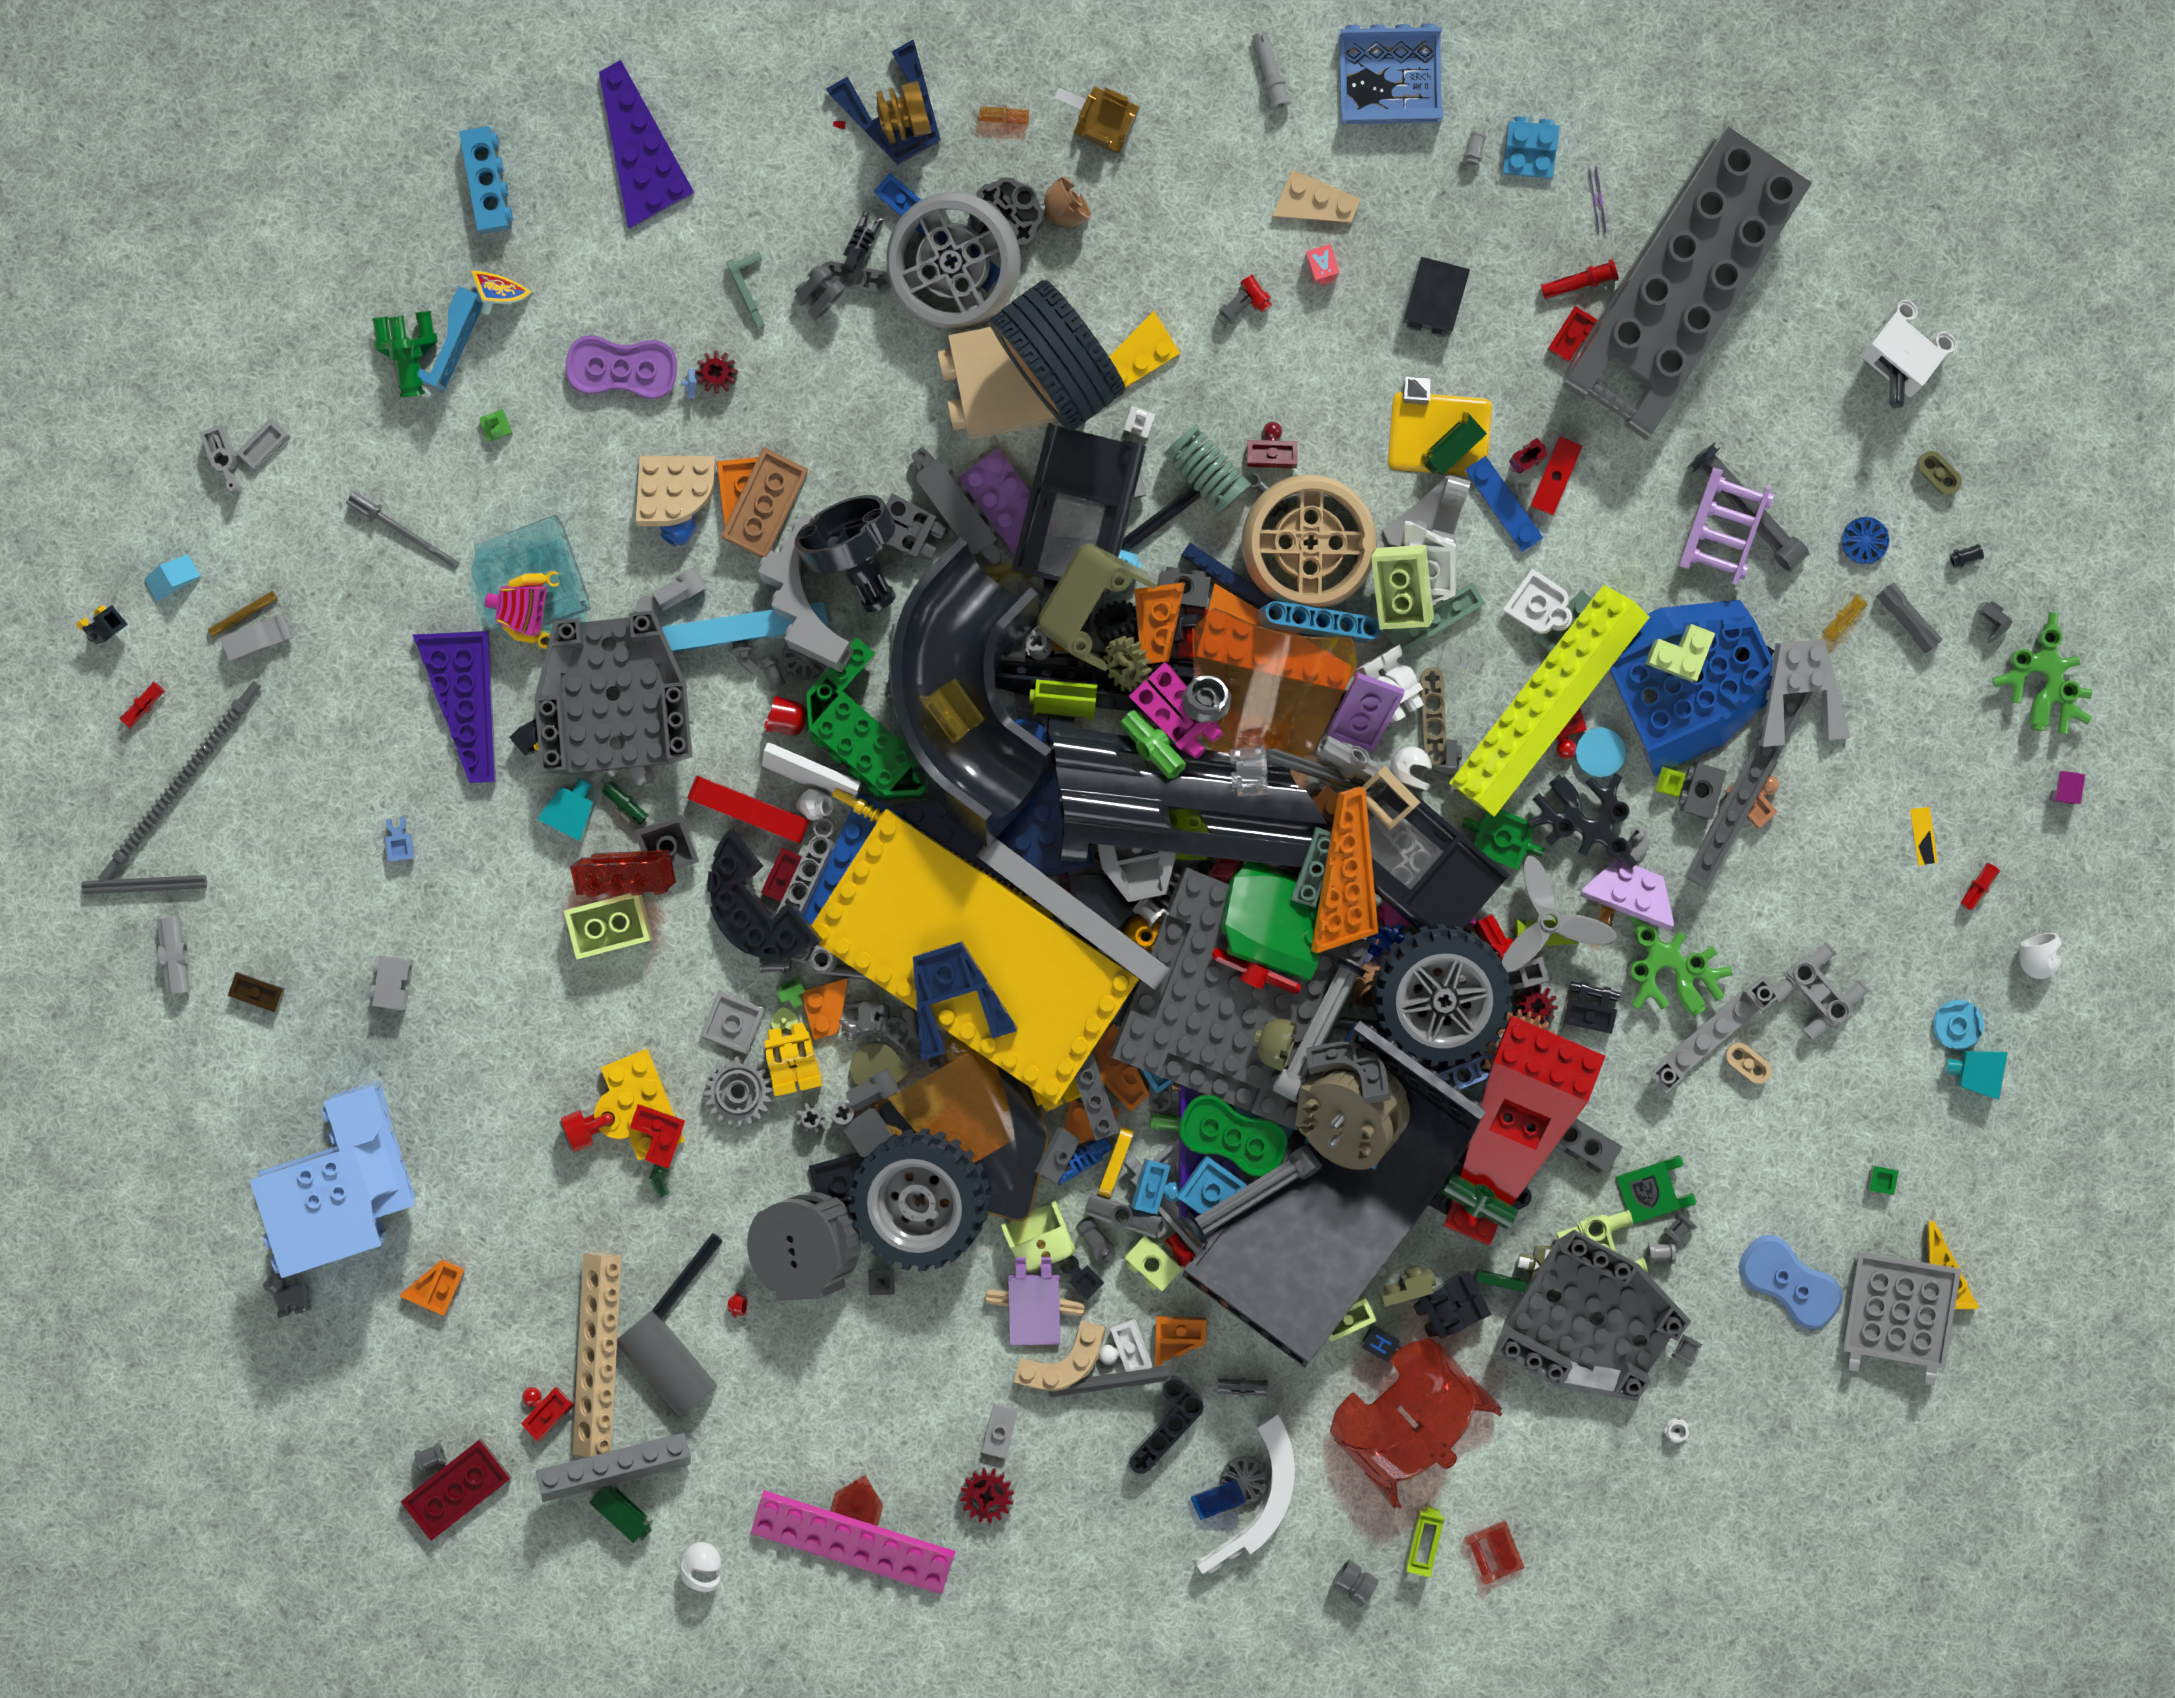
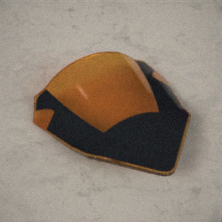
(990, 1117)

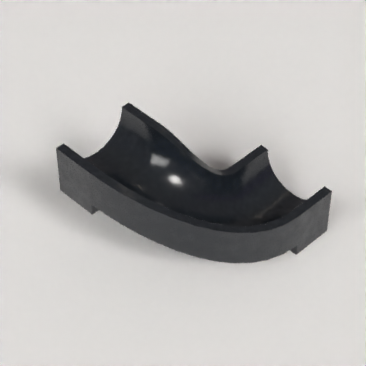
(958, 630)

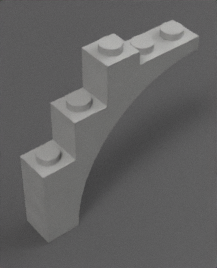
(807, 632)

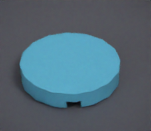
(1600, 752)
(1949, 1023)

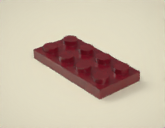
(455, 1489)

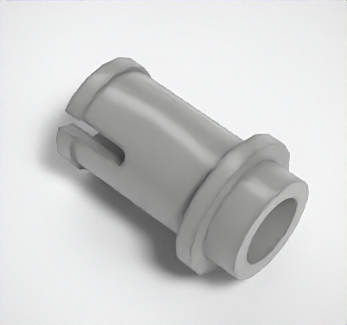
(1475, 148)

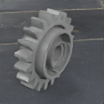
(754, 1086)

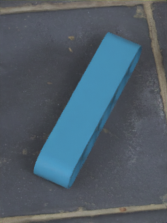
(1308, 625)

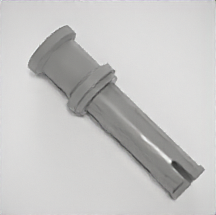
(1273, 81)

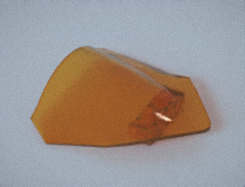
(1277, 682)

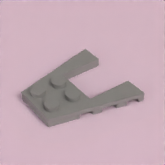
(1799, 669)

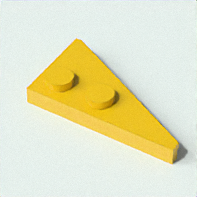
(1939, 1254)

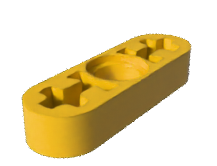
(1115, 1162)

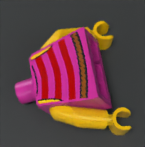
(522, 606)

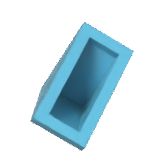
(171, 576)

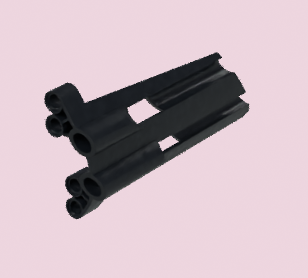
(1119, 806)

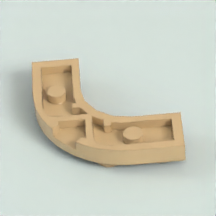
(1070, 1370)

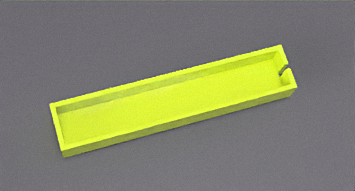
(1549, 699)

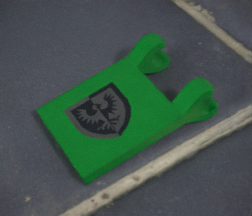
(1650, 1190)

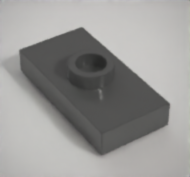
(1057, 1155)

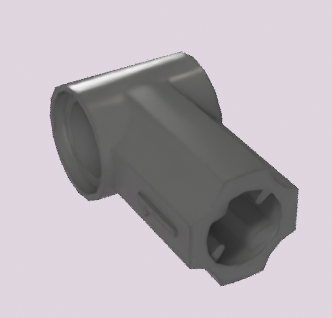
(876, 1088)

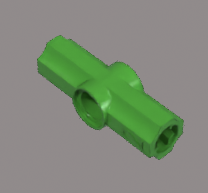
(1152, 744)

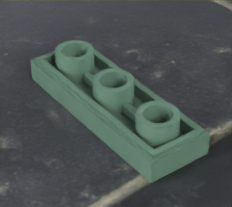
(1310, 882)

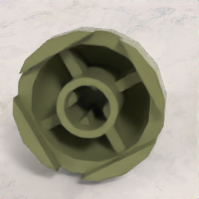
(1276, 1042)

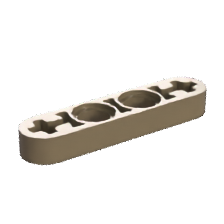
(1436, 716)

